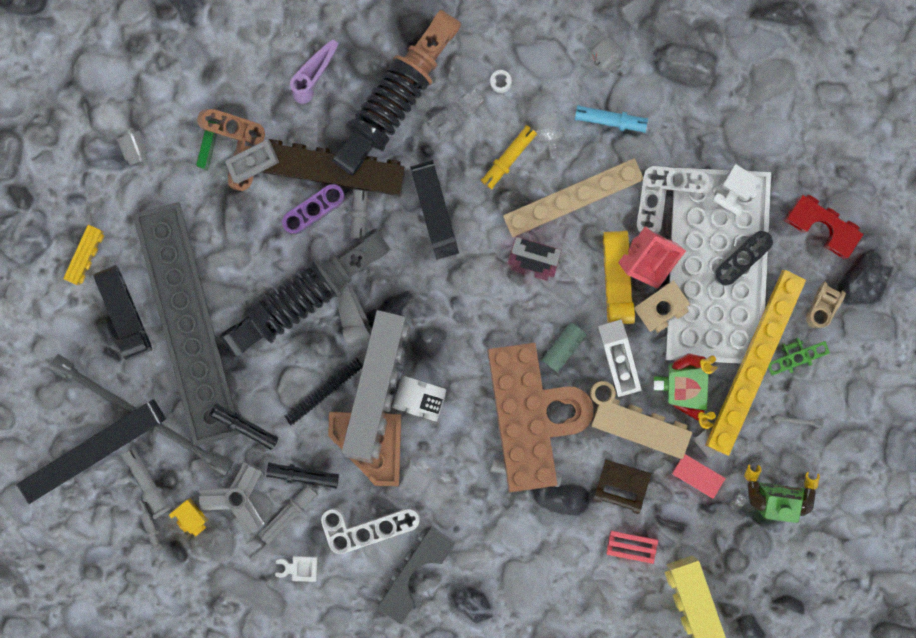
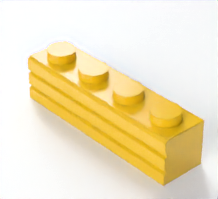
(84, 253)

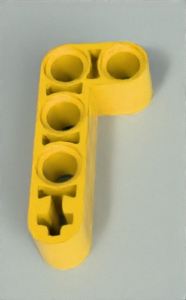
(617, 282)

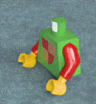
(689, 386)

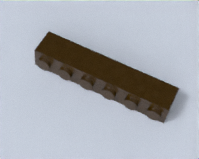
(318, 167)

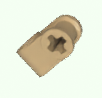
(827, 302)

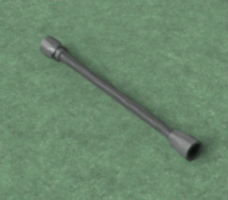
(65, 369)

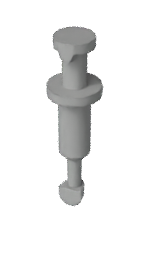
(150, 528)

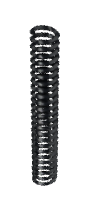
(326, 391)

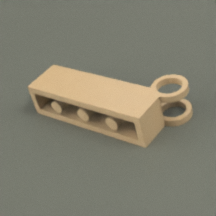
(638, 427)

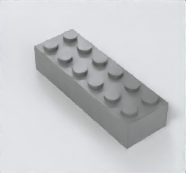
(374, 387)

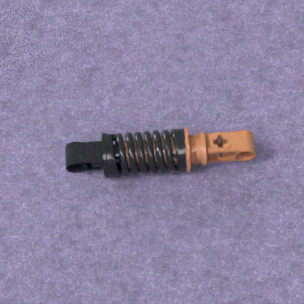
(395, 95)

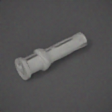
(152, 494)

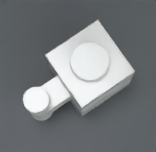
(739, 185)

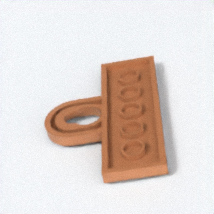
(523, 416)

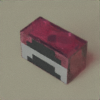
(534, 257)

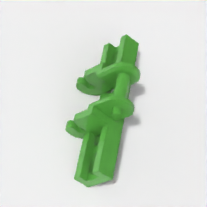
(803, 351)

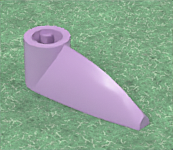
(311, 73)

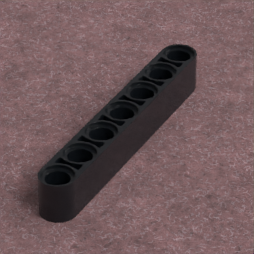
(91, 451)

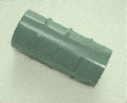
(564, 347)

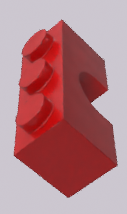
(842, 235)

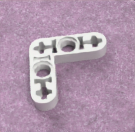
(659, 189)

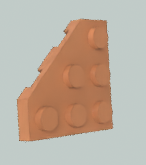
(384, 470)

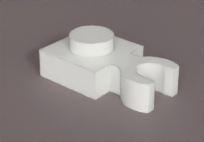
(302, 569)

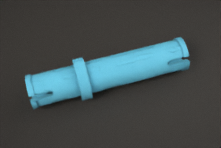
(612, 119)

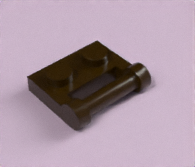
(624, 478)

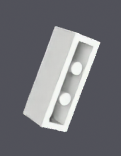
(619, 358)

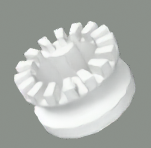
(508, 81)

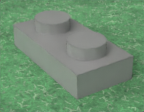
(252, 161)

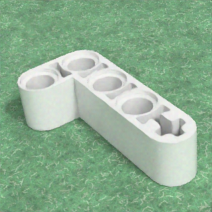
(372, 526)

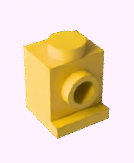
(190, 517)

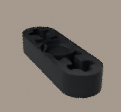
(751, 241)

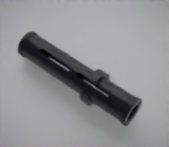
(235, 422)
(302, 475)

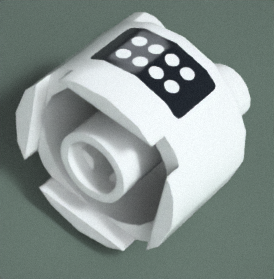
(419, 398)

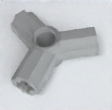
(221, 498)

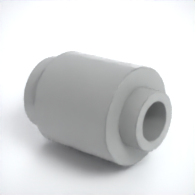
(132, 146)

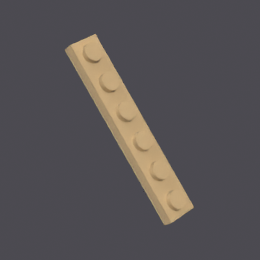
(573, 198)

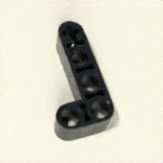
(434, 210)
(132, 335)

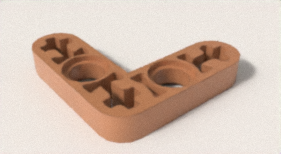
(240, 134)

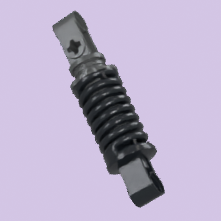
(316, 285)

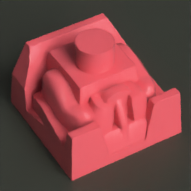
(651, 257)

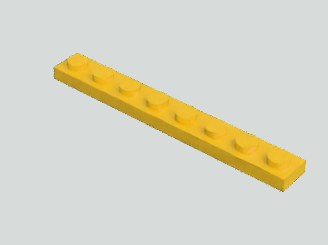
(755, 362)

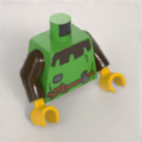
(781, 501)

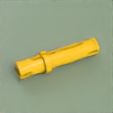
(502, 165)

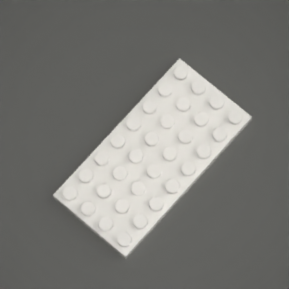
(719, 316)

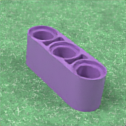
(325, 208)

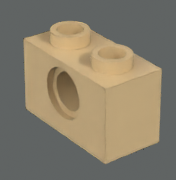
(648, 308)

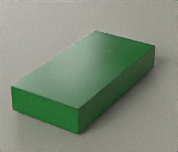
(206, 149)

